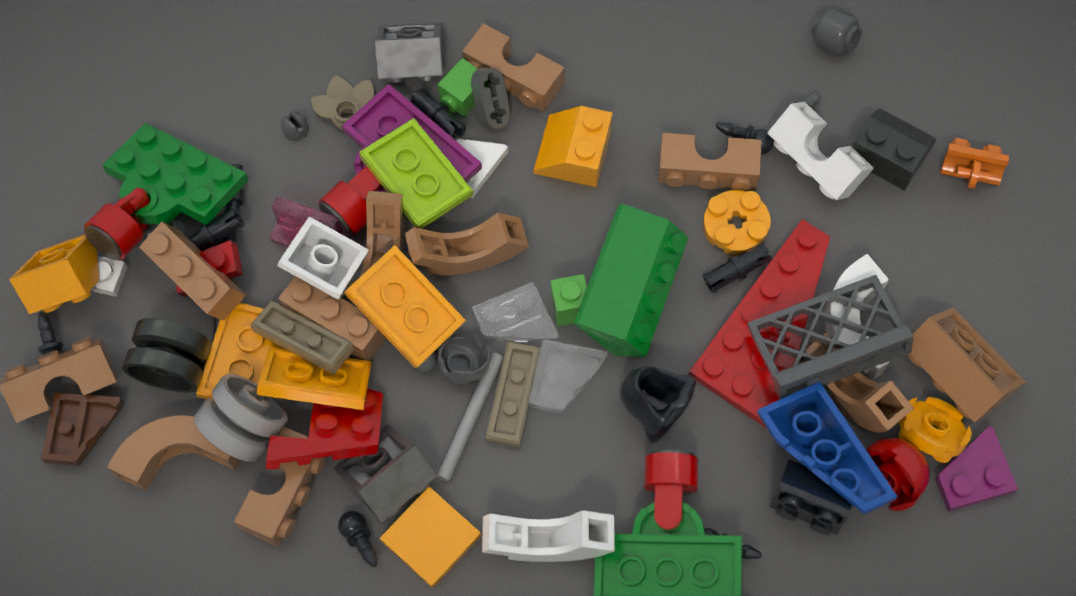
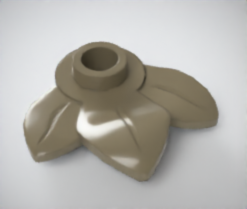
(342, 100)

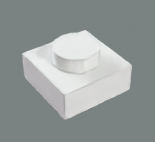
(110, 276)

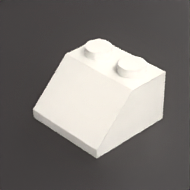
(323, 258)

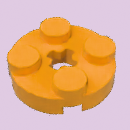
(740, 204)
(943, 442)

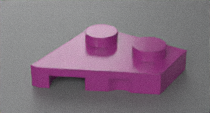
(976, 474)

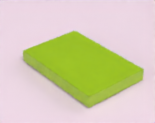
(414, 166)

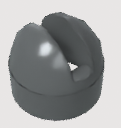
(290, 130)

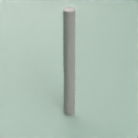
(469, 419)

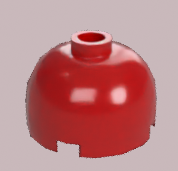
(903, 469)

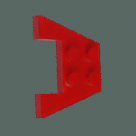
(332, 433)

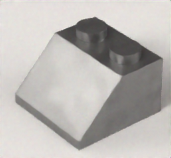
(409, 52)
(389, 477)

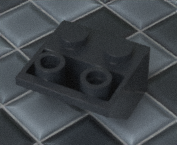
(810, 499)

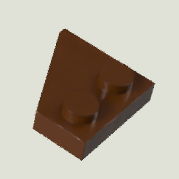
(76, 426)

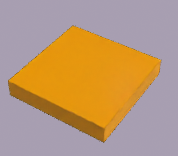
(430, 537)

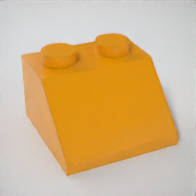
(575, 145)
(57, 275)

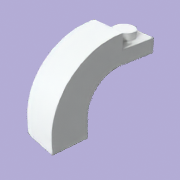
(859, 270)
(549, 540)

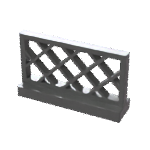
(848, 358)

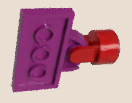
(372, 122)

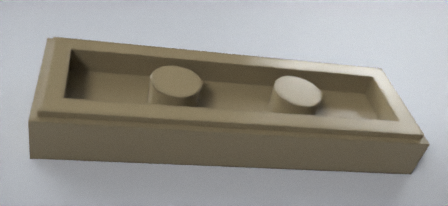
(302, 337)
(512, 395)

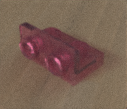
(291, 218)

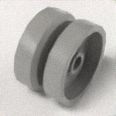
(239, 418)

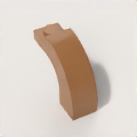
(384, 225)
(470, 249)
(864, 401)
(156, 443)

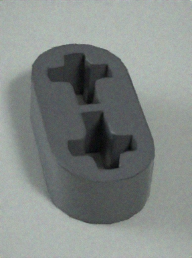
(490, 98)

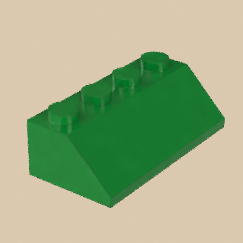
(631, 281)

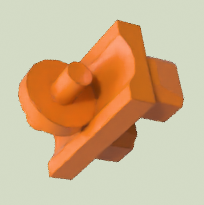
(973, 163)

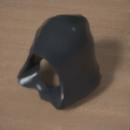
(656, 398)

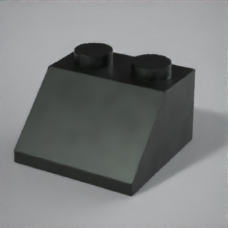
(892, 147)

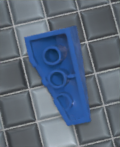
(823, 441)

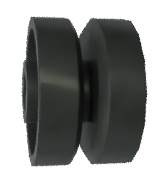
(166, 355)

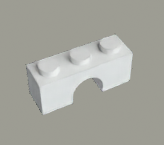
(798, 134)

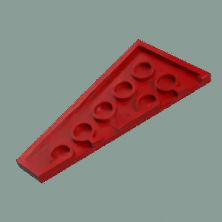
(732, 360)

